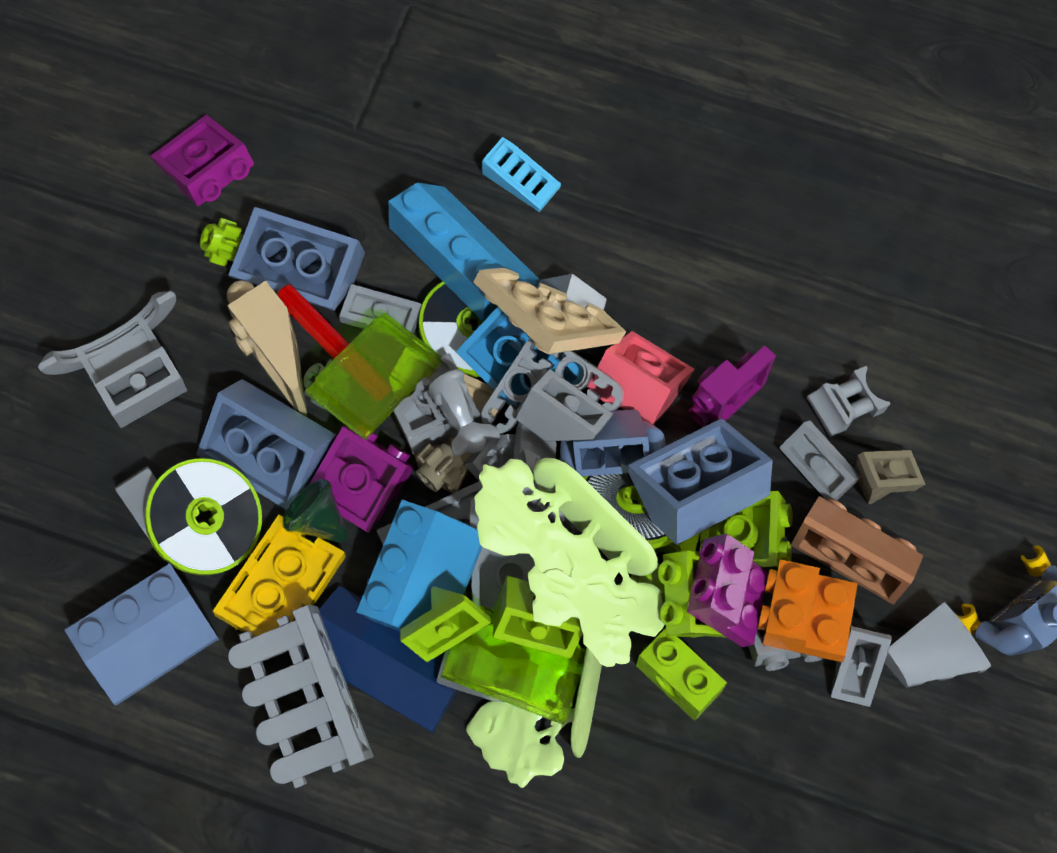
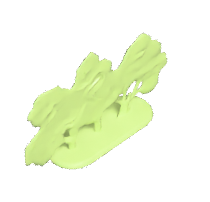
(568, 568)
(514, 745)

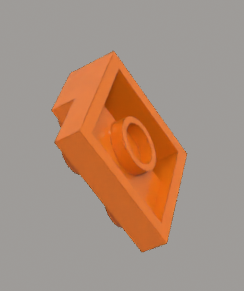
(807, 611)

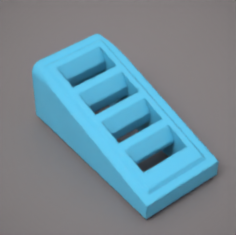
(515, 157)

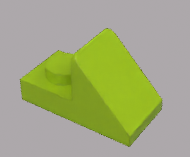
(445, 625)

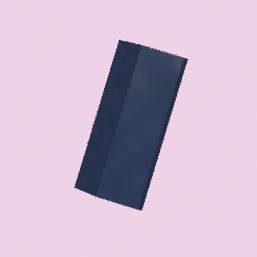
(383, 665)

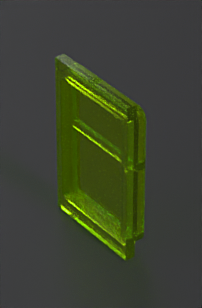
(373, 375)
(515, 673)

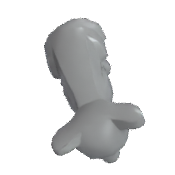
(450, 395)

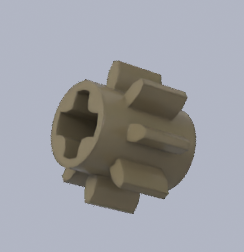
(439, 467)

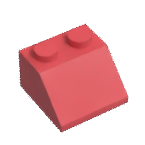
(646, 374)

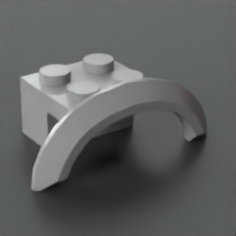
(126, 364)

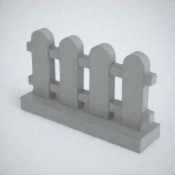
(335, 705)

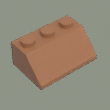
(858, 549)

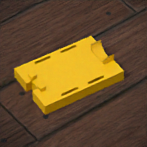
(279, 580)

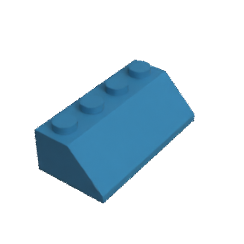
(452, 242)

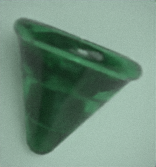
(316, 513)

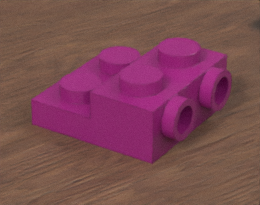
(204, 160)
(730, 387)
(364, 476)
(728, 589)

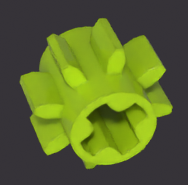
(221, 241)

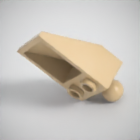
(267, 332)

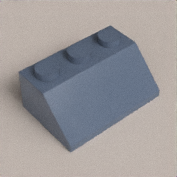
(298, 254)
(265, 441)
(701, 480)
(141, 634)

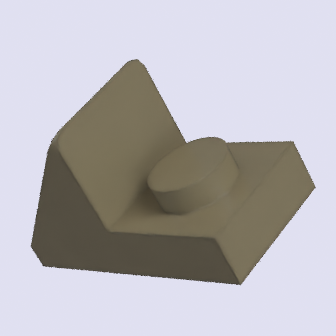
(887, 473)

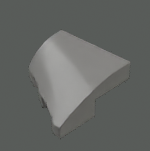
(421, 419)
(935, 650)

